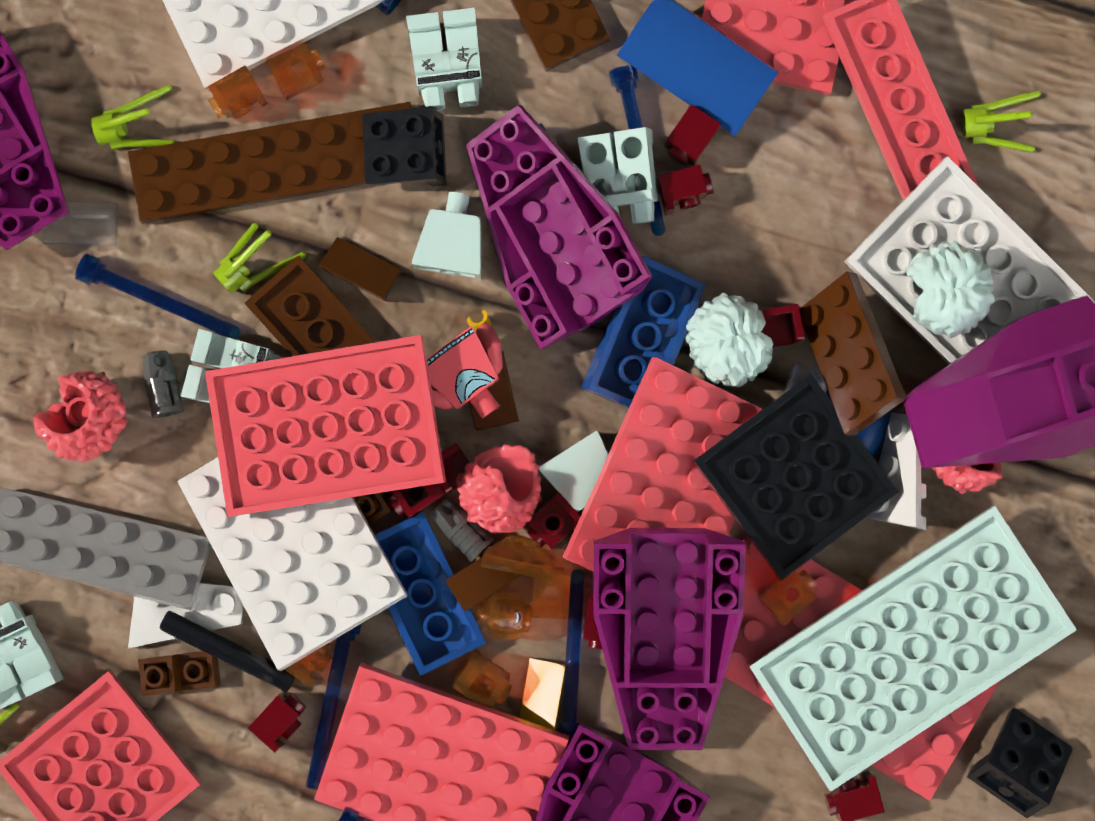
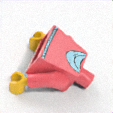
(467, 368)

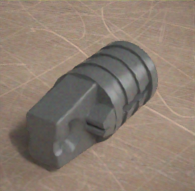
(161, 385)
(465, 535)

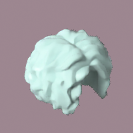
(954, 288)
(729, 340)

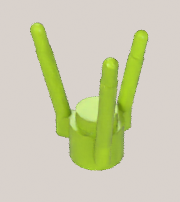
(980, 121)
(112, 124)
(233, 270)

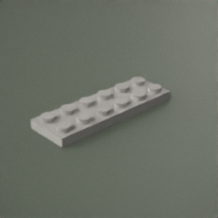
(101, 549)

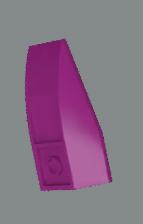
(28, 178)
(552, 231)
(1013, 394)
(667, 628)
(611, 783)

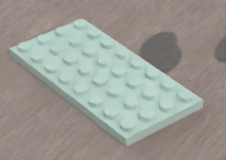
(912, 648)

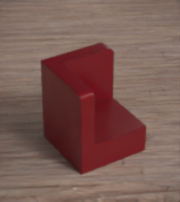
(783, 325)
(454, 464)

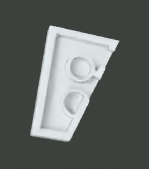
(903, 468)
(213, 609)

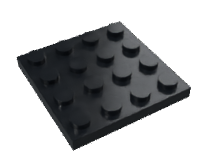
(795, 477)

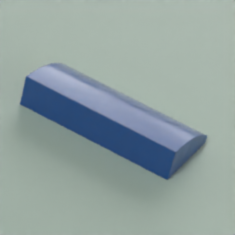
(698, 63)
(643, 329)
(430, 616)

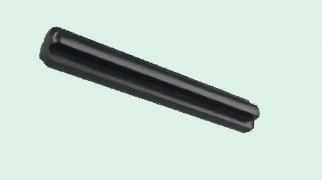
(226, 650)

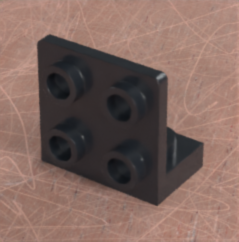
(404, 147)
(1022, 764)

